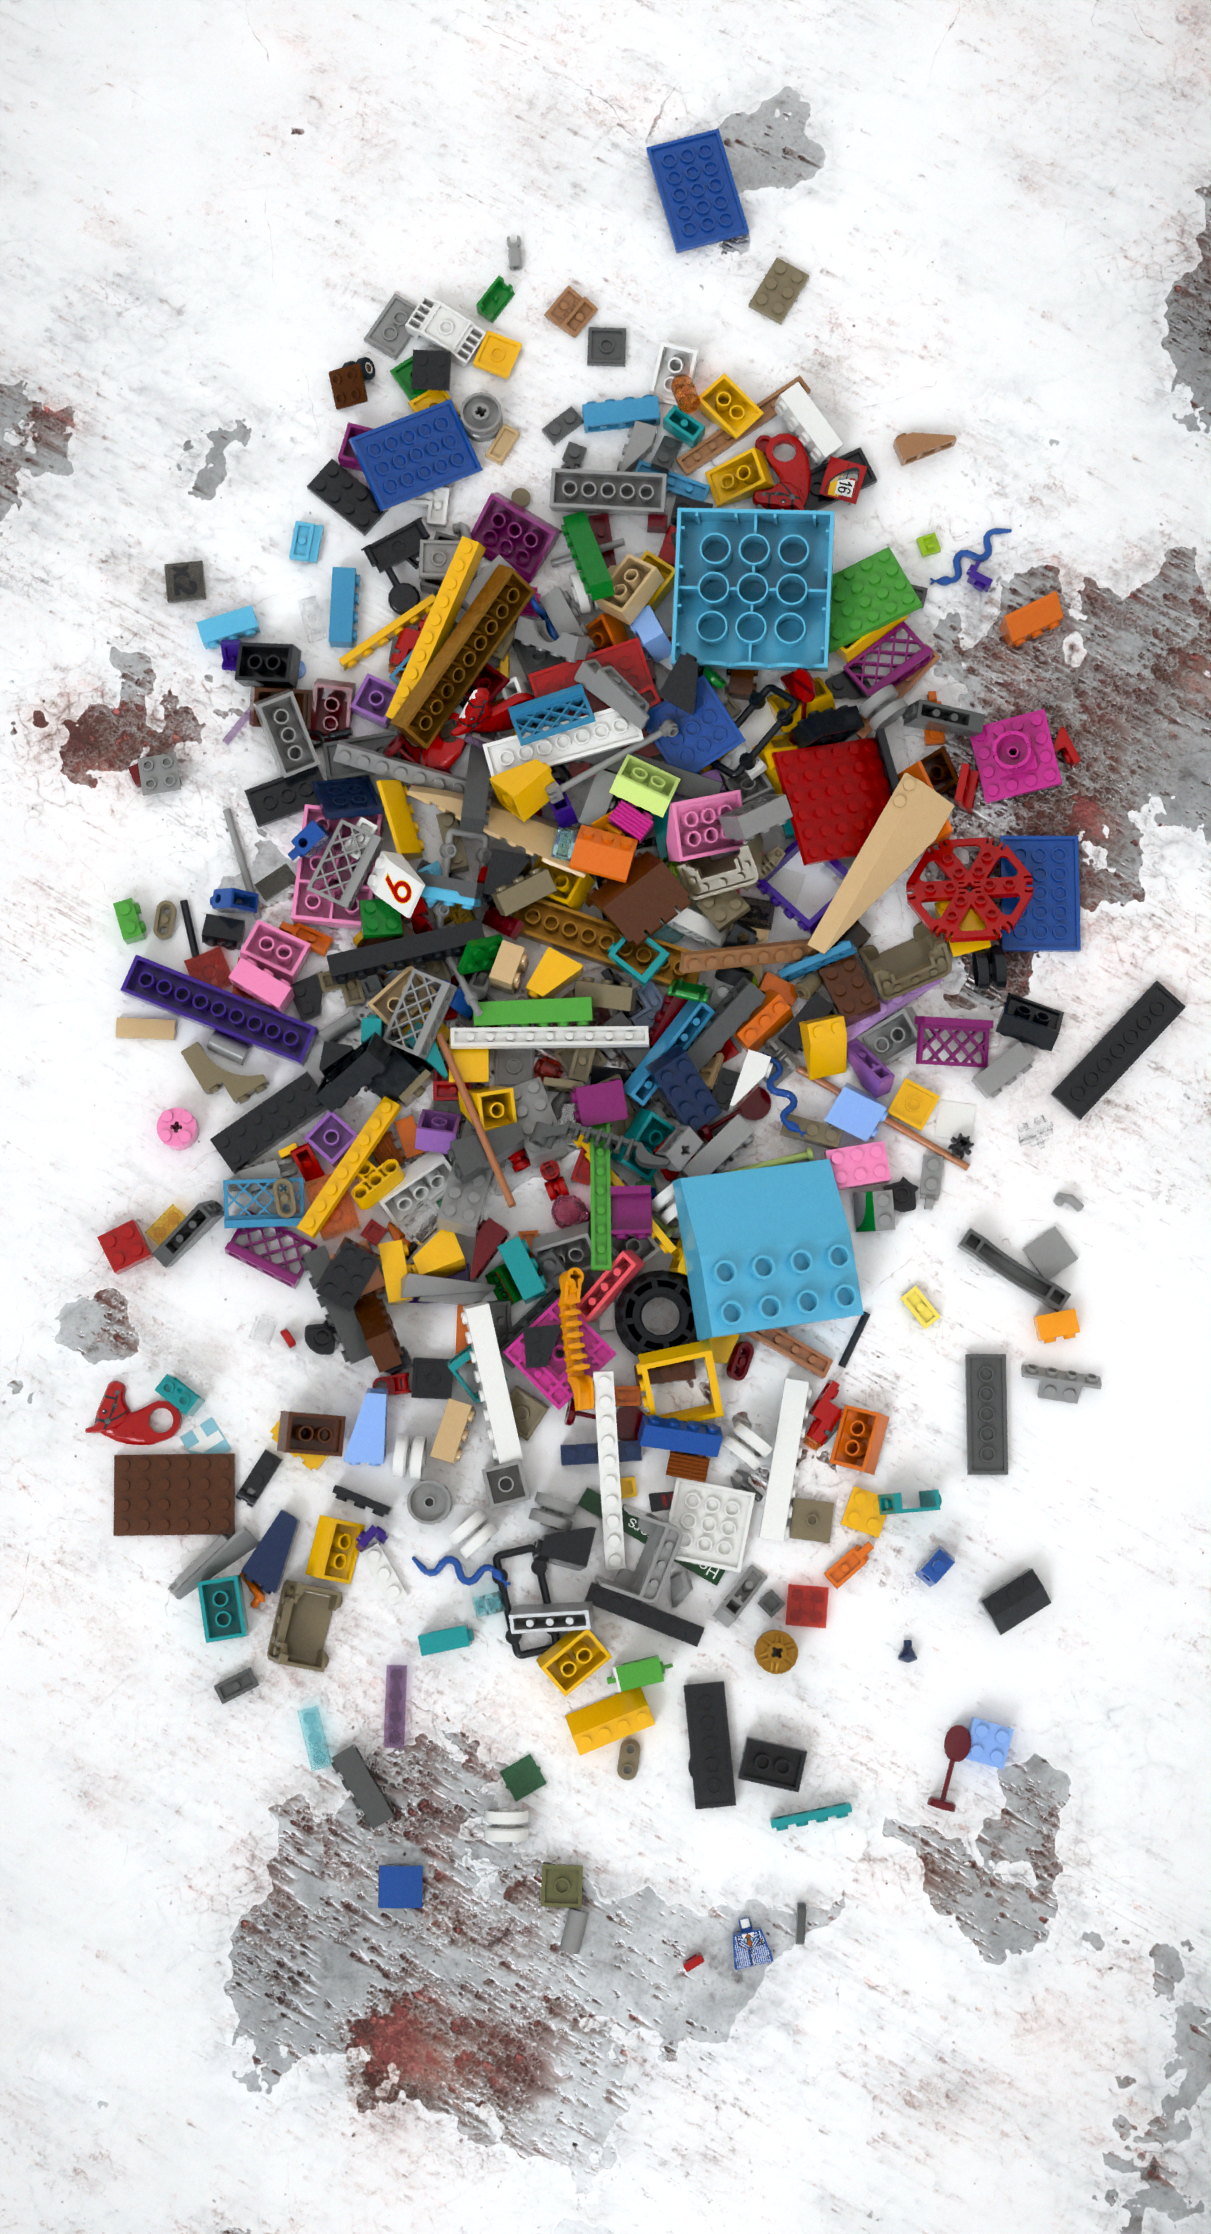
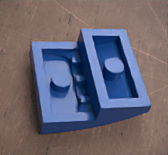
(400, 1886)

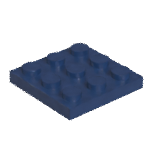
(347, 797)

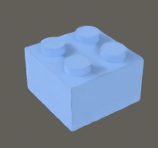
(651, 635)
(989, 1742)

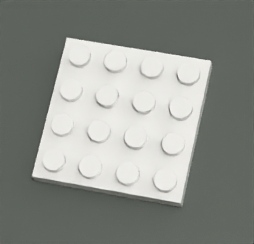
(712, 1523)

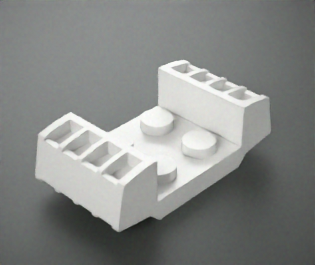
(445, 329)

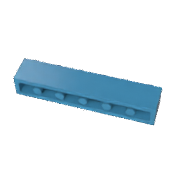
(682, 1032)

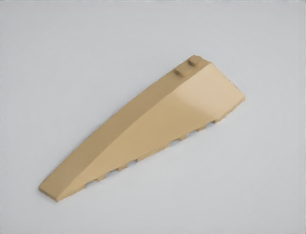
(533, 835)
(897, 839)

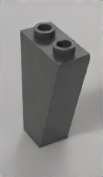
(943, 718)
(470, 1155)
(188, 1232)

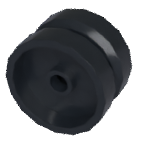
(989, 968)

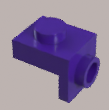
(978, 580)
(229, 653)
(365, 1537)

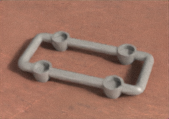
(448, 851)

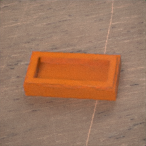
(778, 985)
(407, 1133)

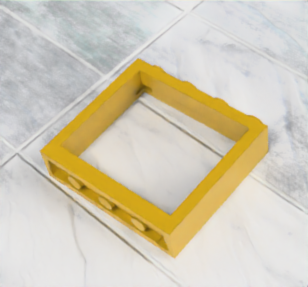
(675, 1355)

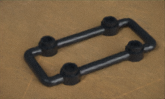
(784, 718)
(538, 1568)

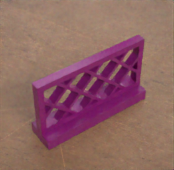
(901, 671)
(950, 1024)
(264, 1265)

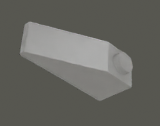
(740, 1596)

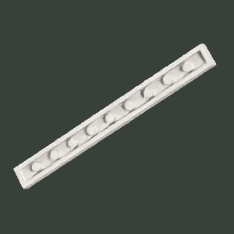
(549, 1037)
(609, 1469)

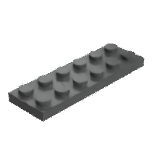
(986, 1414)

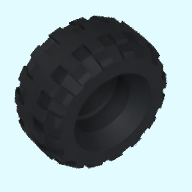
(634, 1298)

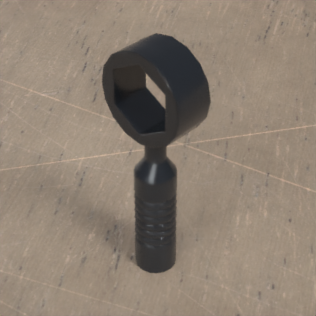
(332, 735)

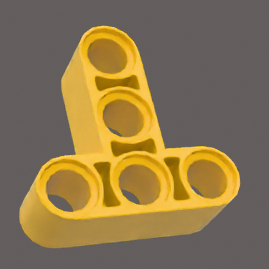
(376, 1182)

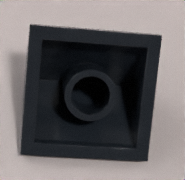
(332, 1055)

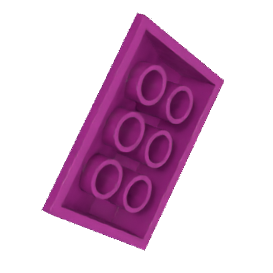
(514, 535)

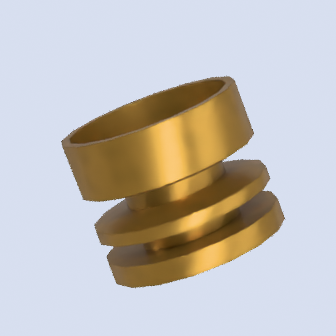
(764, 1647)

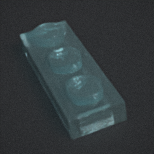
(314, 1738)

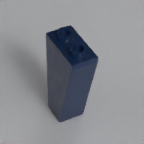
(272, 1553)

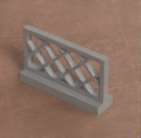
(361, 871)
(434, 1016)

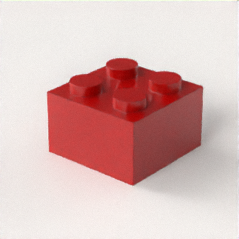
(125, 1247)

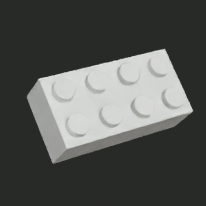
(808, 424)

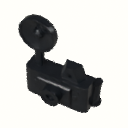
(393, 550)

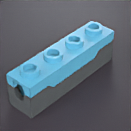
(451, 891)

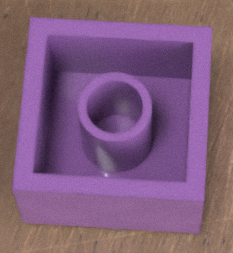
(374, 700)
(437, 1130)
(331, 1138)

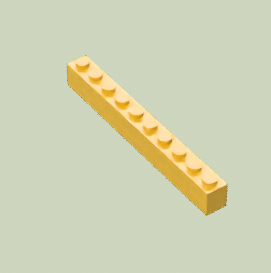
(440, 618)

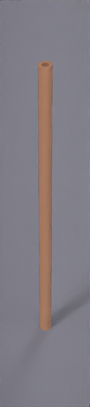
(475, 1120)
(895, 1125)

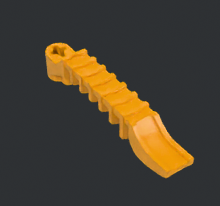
(570, 1295)

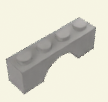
(534, 632)

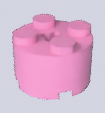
(169, 1121)

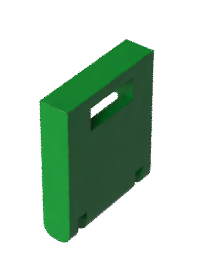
(689, 990)

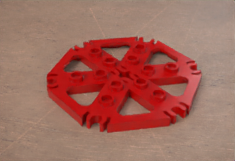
(983, 890)

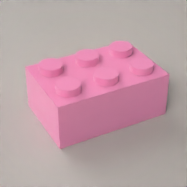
(276, 951)
(262, 985)
(859, 1165)

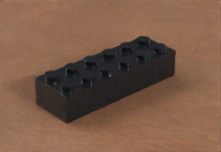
(269, 1123)

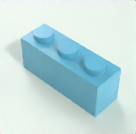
(228, 626)

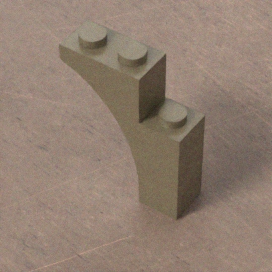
(212, 1076)

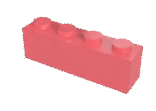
(609, 1285)

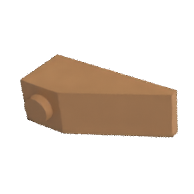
(920, 445)

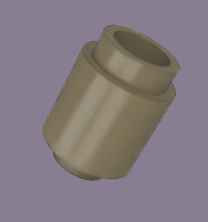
(808, 985)

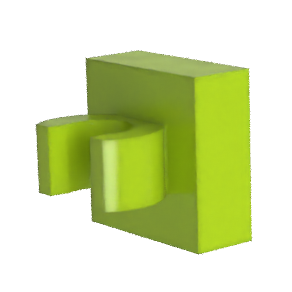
(928, 545)

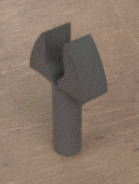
(746, 1485)

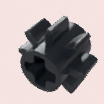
(957, 1150)

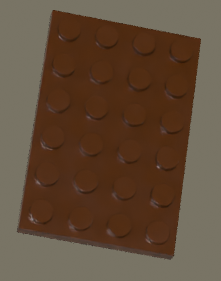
(174, 1494)

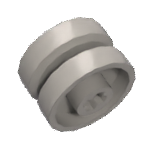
(481, 416)
(883, 708)
(441, 1502)
(553, 1512)

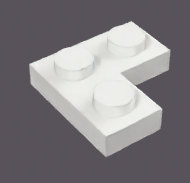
(437, 504)
(732, 761)

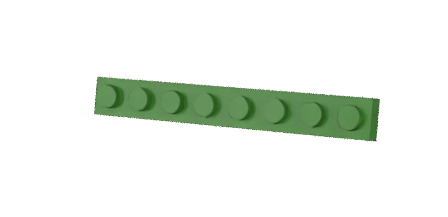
(600, 1203)

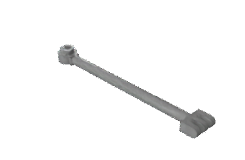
(555, 791)

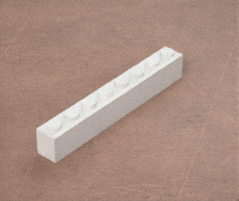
(492, 1382)
(784, 1459)

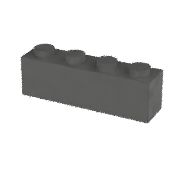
(363, 1787)

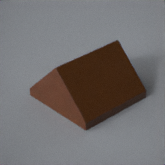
(941, 771)

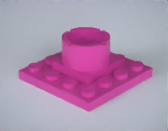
(1027, 771)
(553, 1379)

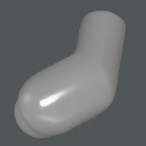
(462, 528)
(561, 1098)
(1068, 1198)

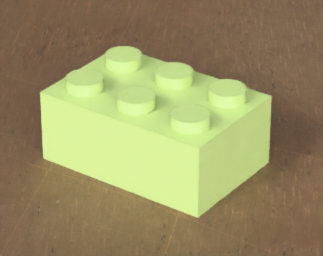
(644, 785)

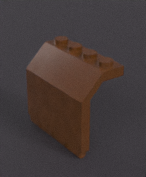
(641, 901)

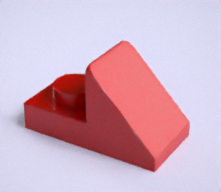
(1063, 744)
(307, 1162)

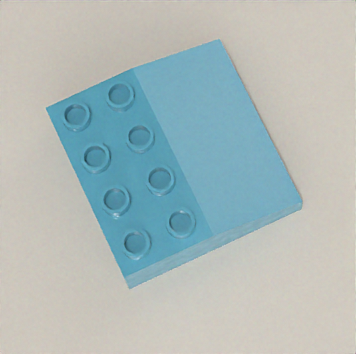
(753, 588)
(766, 1249)

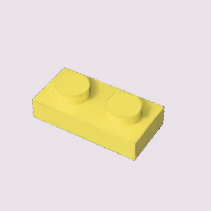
(920, 1307)

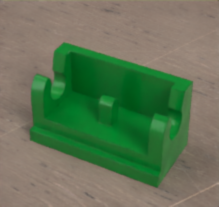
(495, 299)

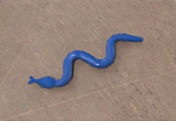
(946, 580)
(542, 613)
(790, 1125)
(496, 1573)

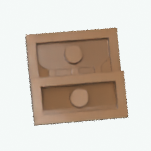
(571, 312)

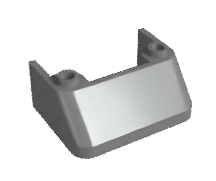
(654, 1561)

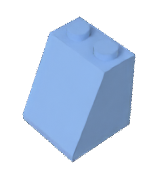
(857, 1112)

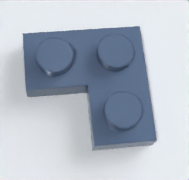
(652, 1001)

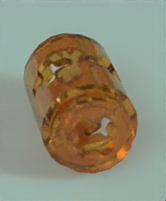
(685, 394)

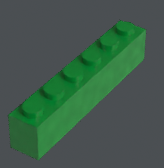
(587, 556)

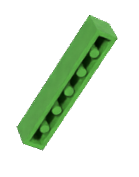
(536, 1011)

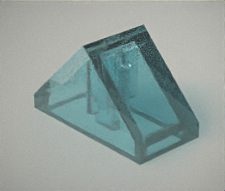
(563, 843)
(488, 1604)

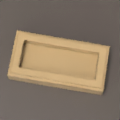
(502, 444)

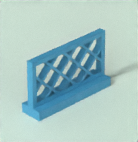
(548, 707)
(260, 1220)

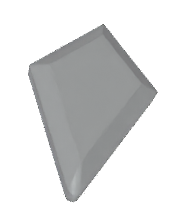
(680, 1587)

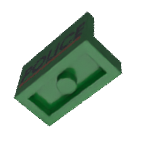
(504, 1284)

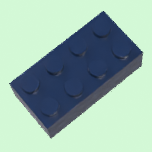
(683, 1088)

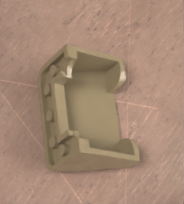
(708, 878)
(907, 964)
(302, 1625)

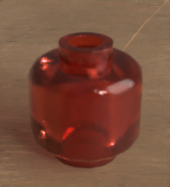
(547, 1068)

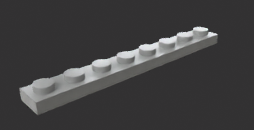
(397, 768)

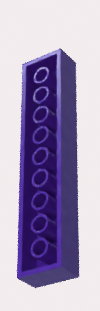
(219, 1010)

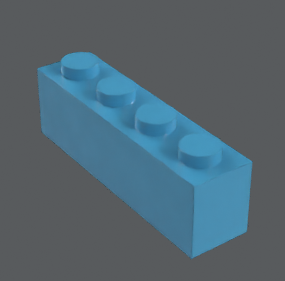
(620, 414)
(343, 607)

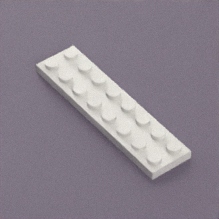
(604, 734)

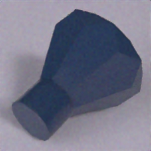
(907, 1653)

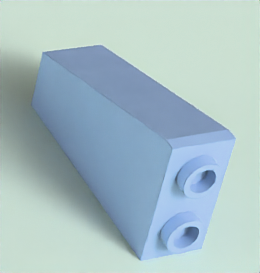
(370, 1431)

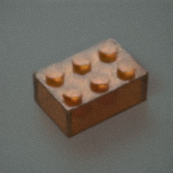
(343, 1218)

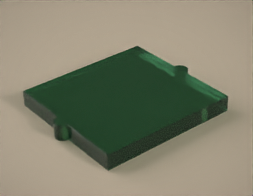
(523, 1777)

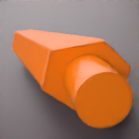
(396, 1234)

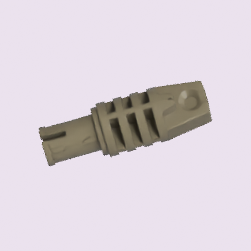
(769, 863)

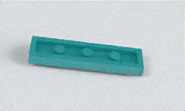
(819, 1814)

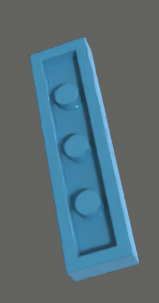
(678, 484)
(812, 963)

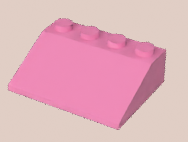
(696, 827)

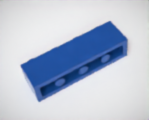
(680, 1435)

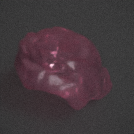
(574, 1214)

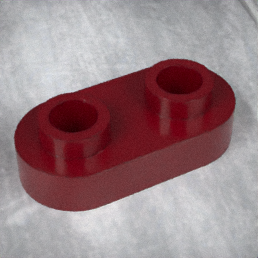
(740, 1360)

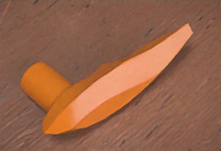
(256, 1591)

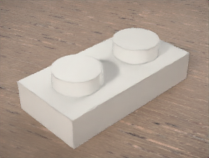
(362, 840)

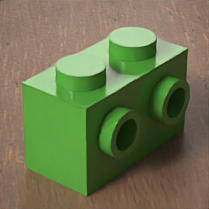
(129, 920)

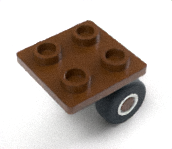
(349, 384)

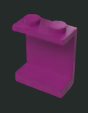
(599, 1103)
(631, 1212)

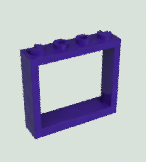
(789, 910)

